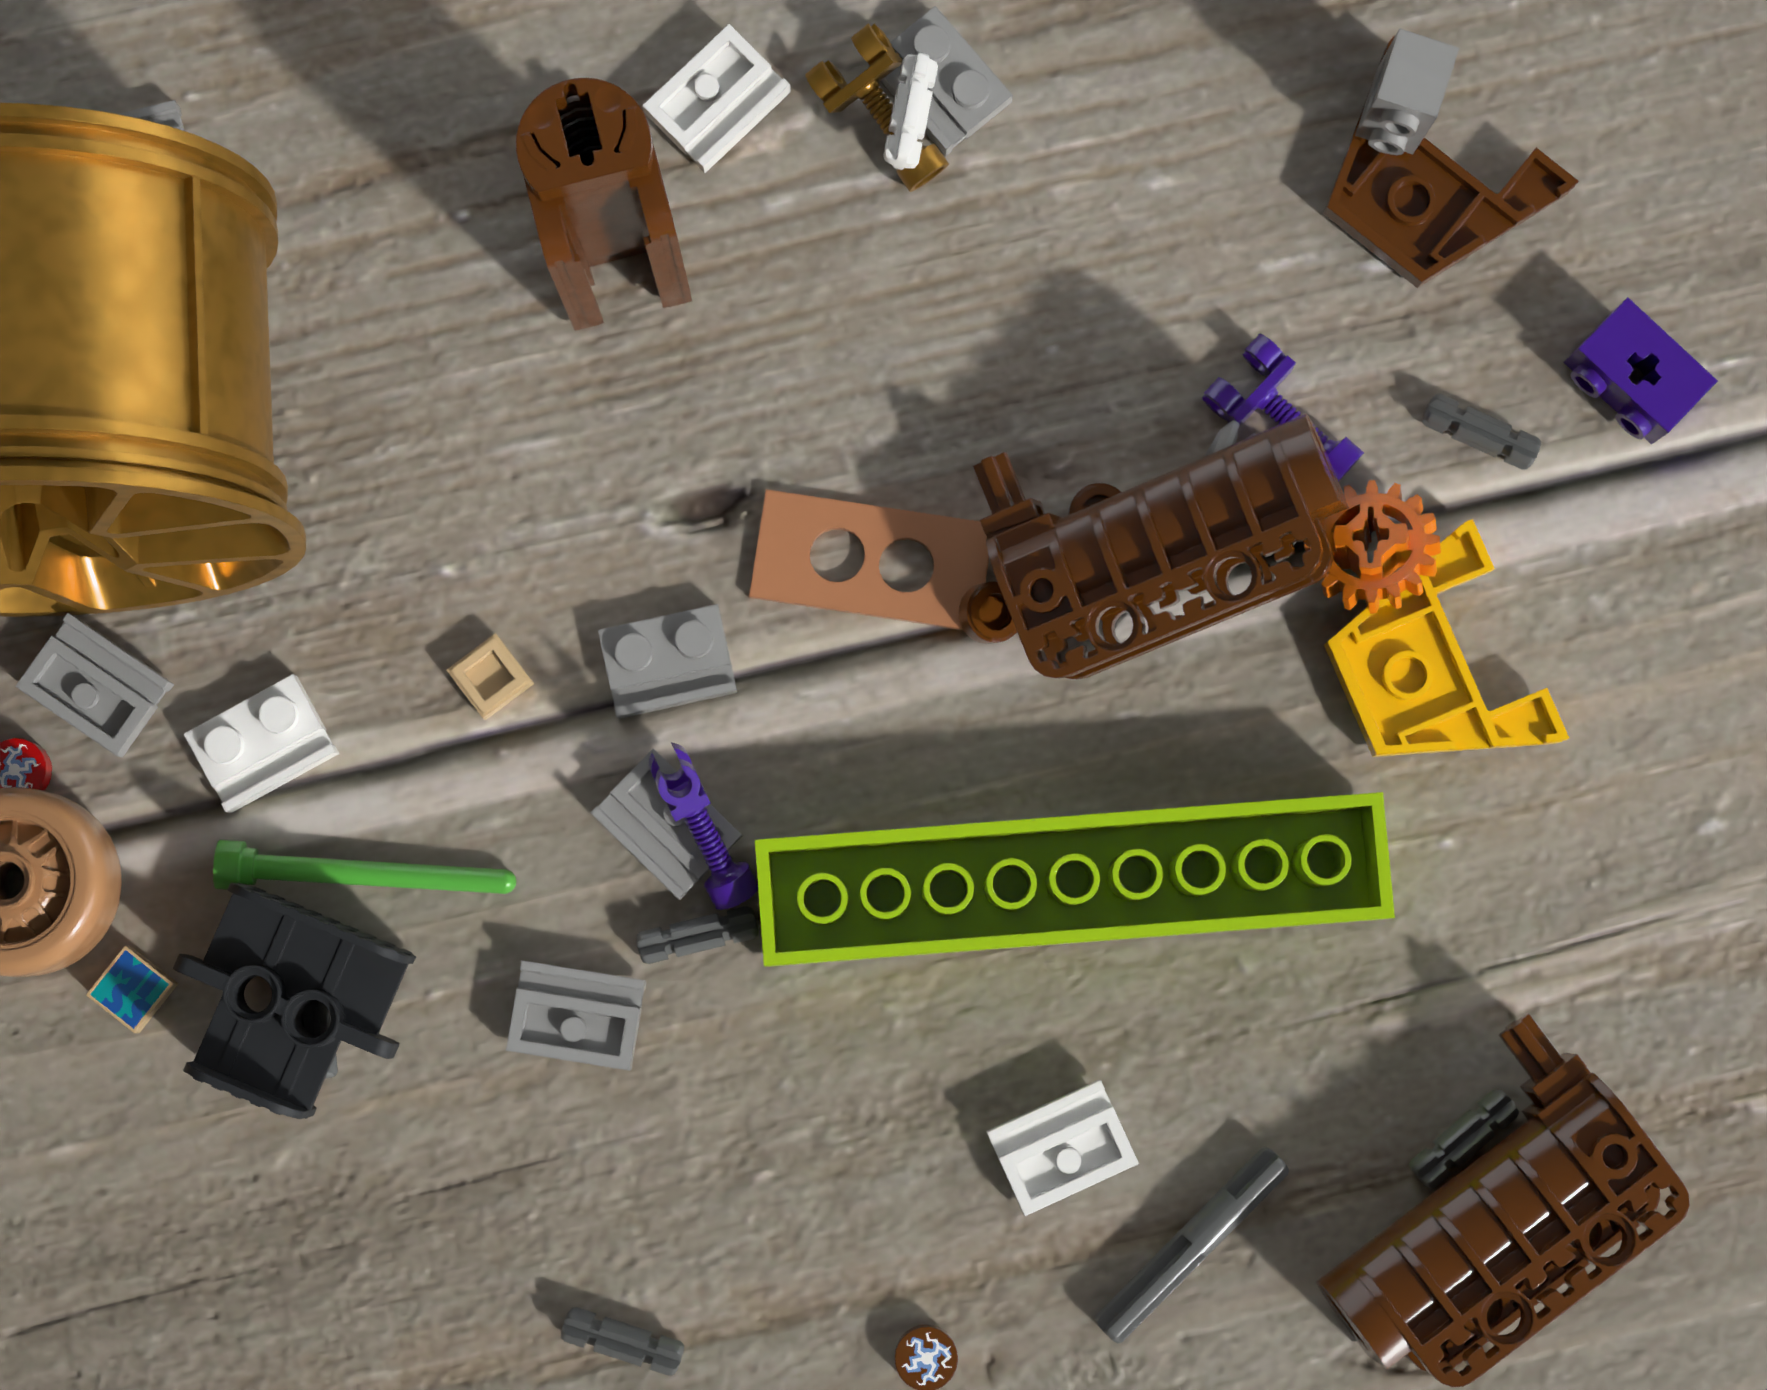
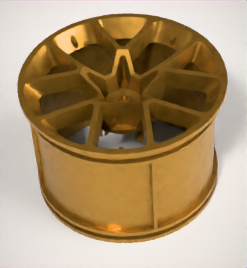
(133, 368)

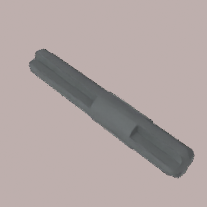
(1191, 1245)

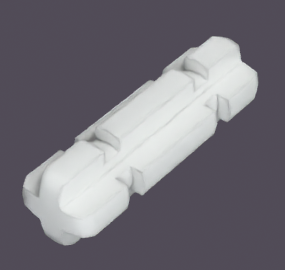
(910, 111)

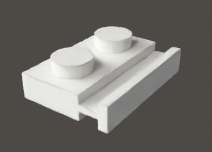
(716, 98)
(261, 743)
(1062, 1147)

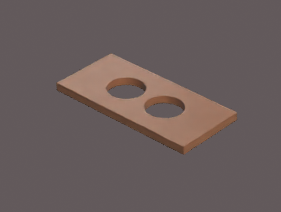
(795, 521)

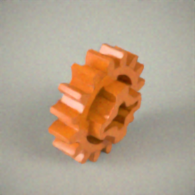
(1396, 547)

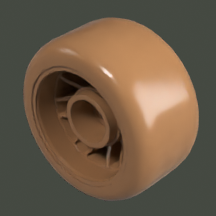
(68, 883)

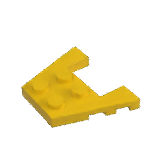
(1413, 681)

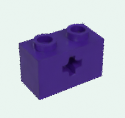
(1670, 377)

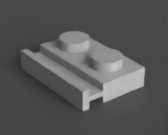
(964, 88)
(667, 661)
(94, 685)
(648, 830)
(576, 1015)

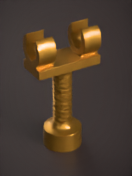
(838, 95)

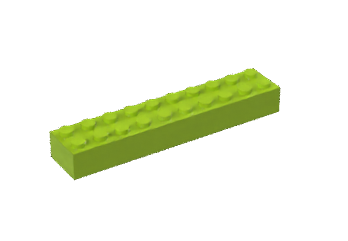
(1073, 879)

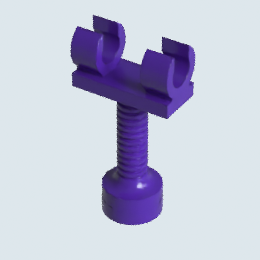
(1273, 364)
(686, 798)

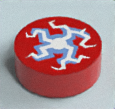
(24, 765)

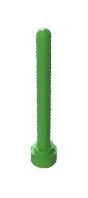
(241, 864)

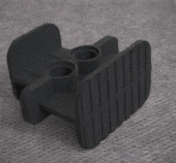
(304, 959)

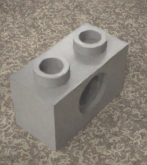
(1406, 93)

